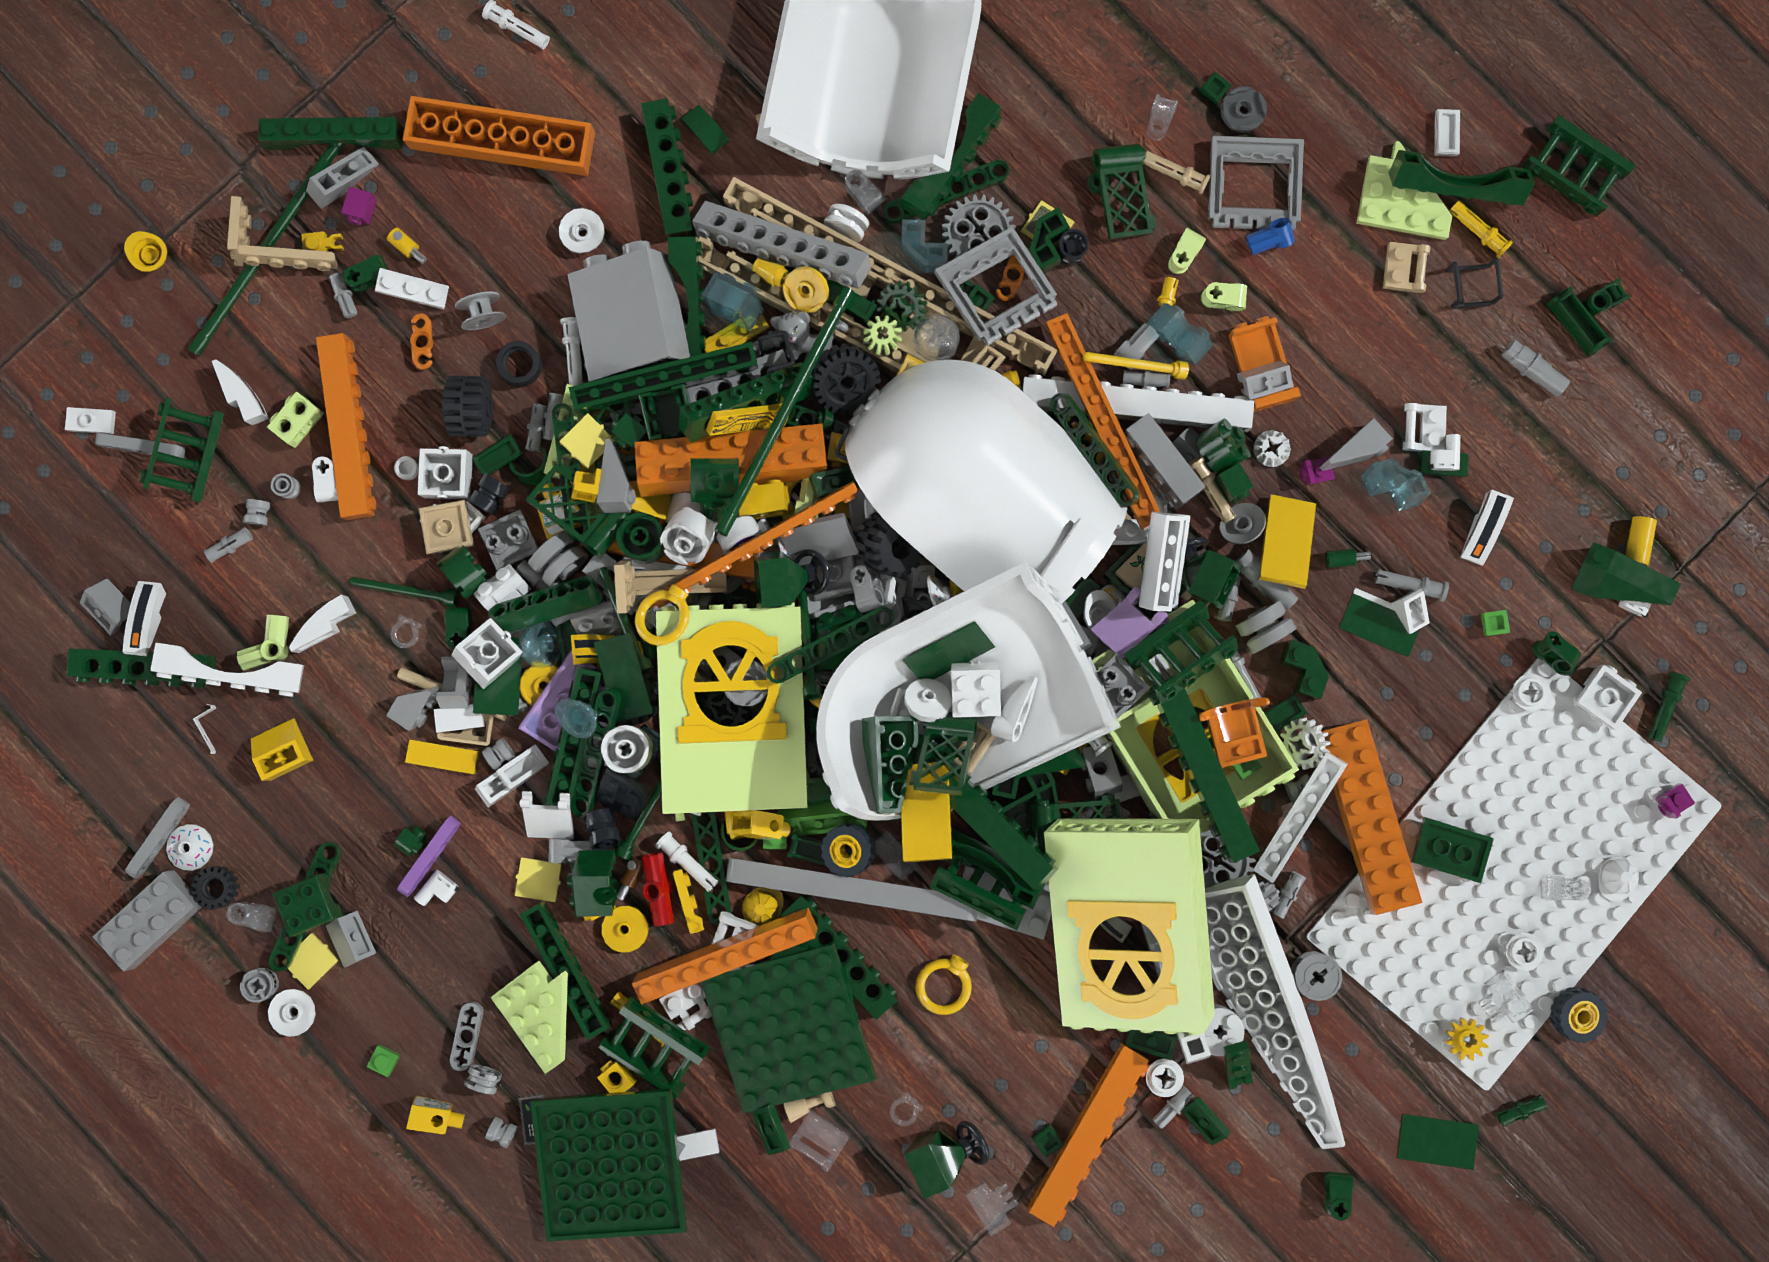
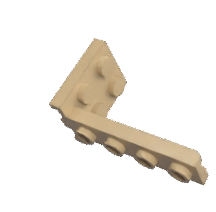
(276, 257)
(632, 583)

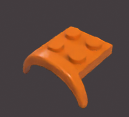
(1236, 731)

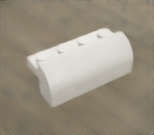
(1164, 561)

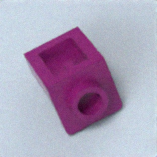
(1313, 474)
(1674, 801)

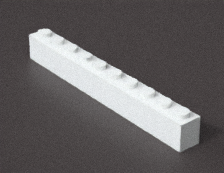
(1163, 406)

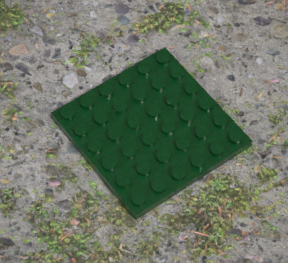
(789, 1028)
(608, 1165)

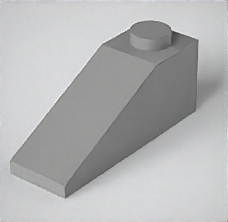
(336, 179)
(1361, 447)
(615, 489)

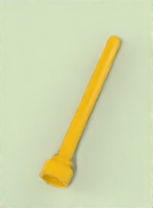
(1177, 369)

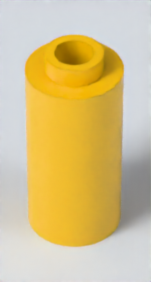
(1641, 539)

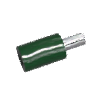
(1344, 558)

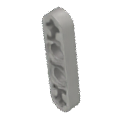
(137, 445)
(157, 838)

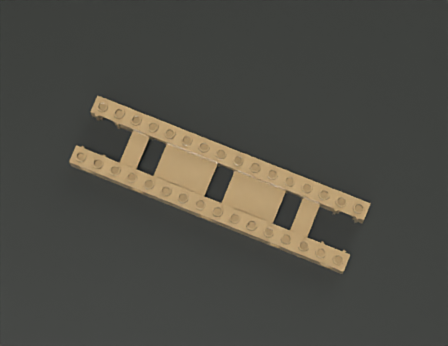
(753, 202)

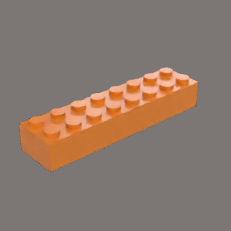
(499, 135)
(665, 463)
(1371, 821)

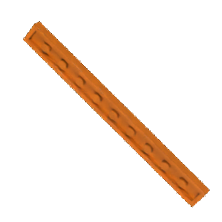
(1101, 413)
(763, 540)

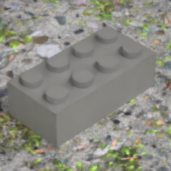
(1163, 462)
(148, 920)
(1034, 920)

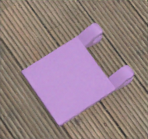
(1126, 625)

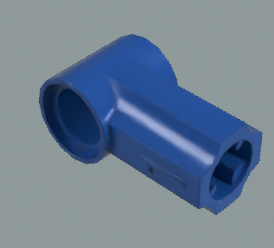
(1277, 235)

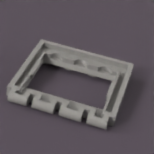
(1254, 151)
(979, 260)

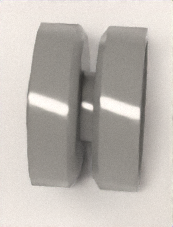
(558, 559)
(1266, 627)

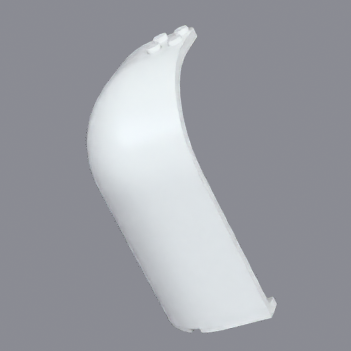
(870, 84)
(976, 473)
(1030, 640)

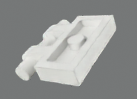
(681, 1000)

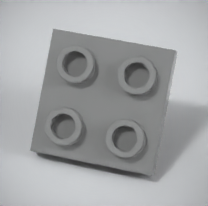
(509, 540)
(597, 620)
(1121, 684)

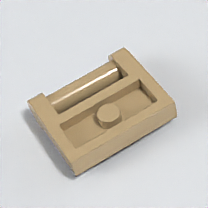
(1398, 267)

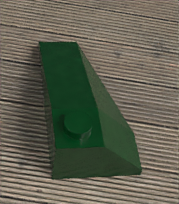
(1618, 577)
(888, 754)

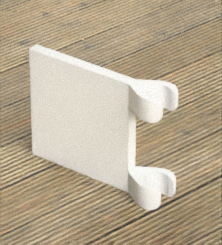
(547, 821)

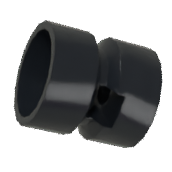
(1072, 247)
(489, 494)
(602, 827)

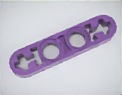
(429, 856)

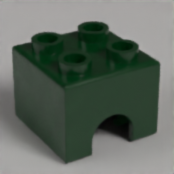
(662, 412)
(591, 883)
(307, 905)

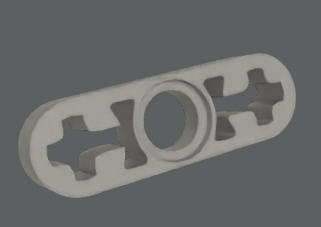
(468, 1054)

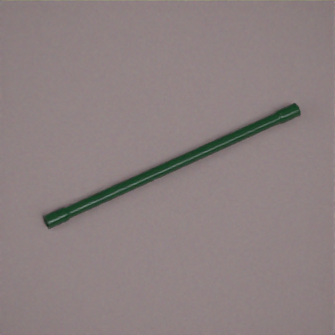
(204, 336)
(730, 514)

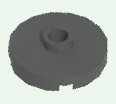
(1244, 98)

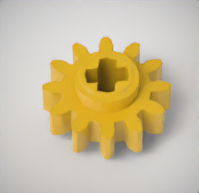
(1466, 1030)

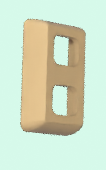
(467, 736)

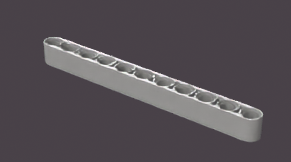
(847, 889)

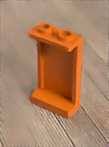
(1258, 346)

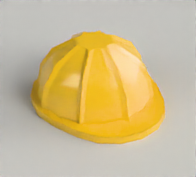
(145, 251)
(762, 905)

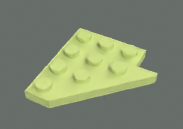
(1400, 208)
(537, 1013)

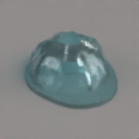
(576, 717)

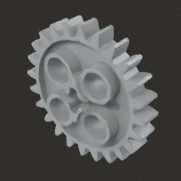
(995, 220)
(1241, 867)

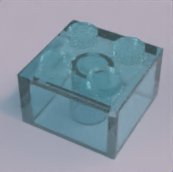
(733, 300)

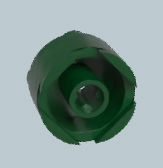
(1223, 446)
(632, 531)
(462, 572)

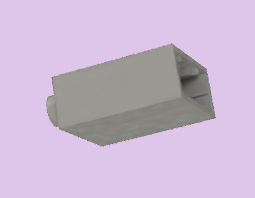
(627, 311)

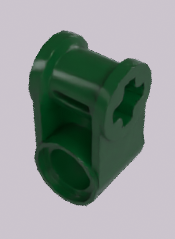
(366, 271)
(1607, 297)
(458, 624)
(1558, 653)
(1339, 1191)

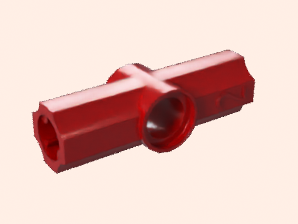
(657, 889)

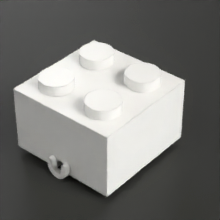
(445, 473)
(487, 653)
(976, 689)

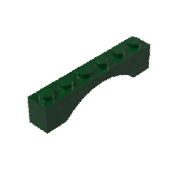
(297, 132)
(1506, 185)
(925, 193)
(684, 257)
(990, 861)

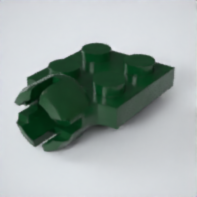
(713, 483)

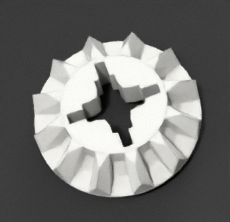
(1269, 458)
(1538, 684)
(1532, 958)
(1171, 1086)

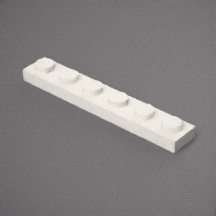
(1300, 816)

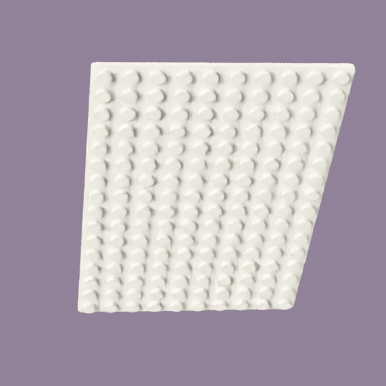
(1558, 803)

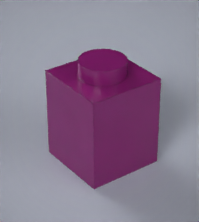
(359, 206)

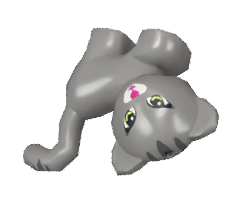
(798, 331)

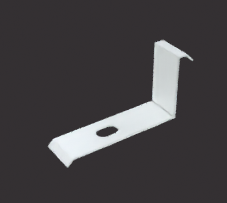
(213, 751)

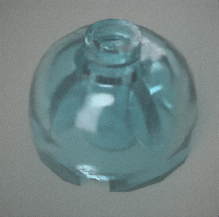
(539, 645)

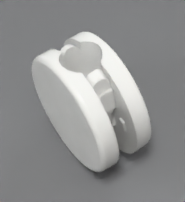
(847, 221)

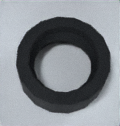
(506, 351)

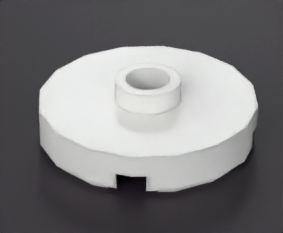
(927, 709)

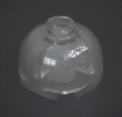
(936, 337)

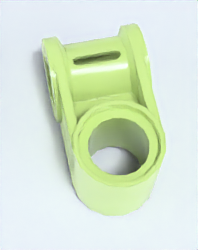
(1186, 249)
(1229, 296)

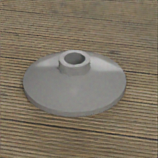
(1246, 515)

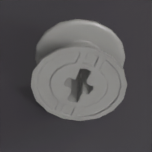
(480, 310)
(1329, 974)

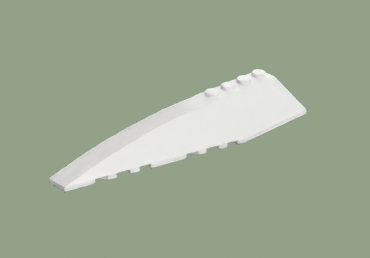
(1263, 992)

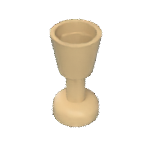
(800, 1107)

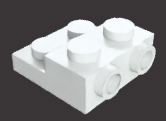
(1608, 696)

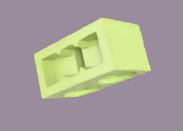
(300, 424)

